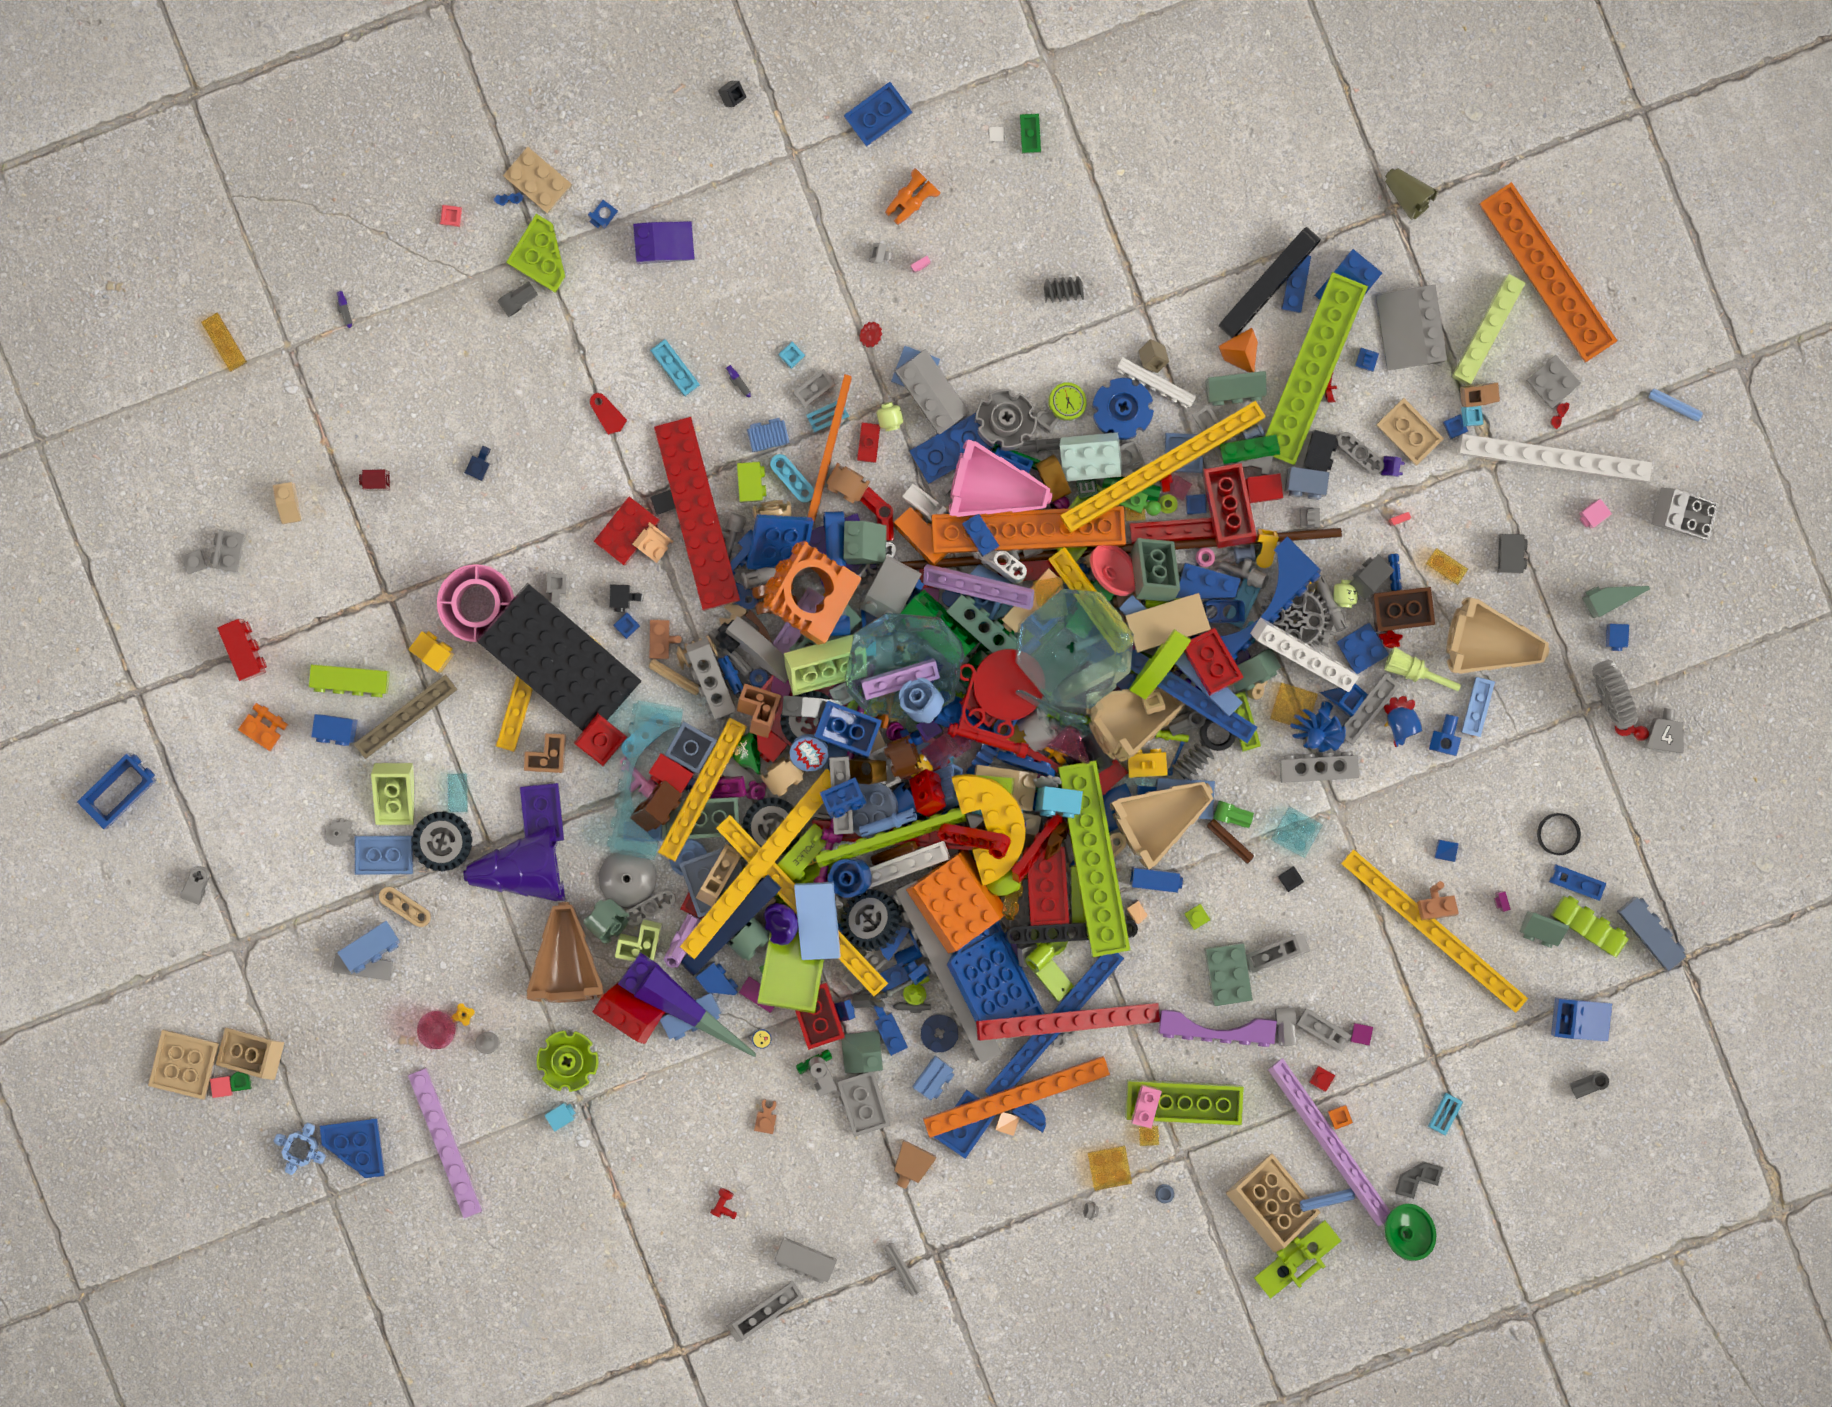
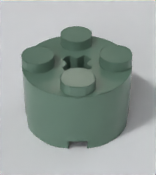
(606, 920)
(749, 938)

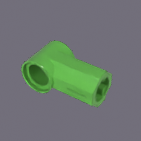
(1230, 814)

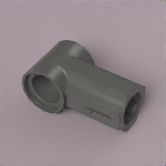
(513, 301)
(1587, 1084)

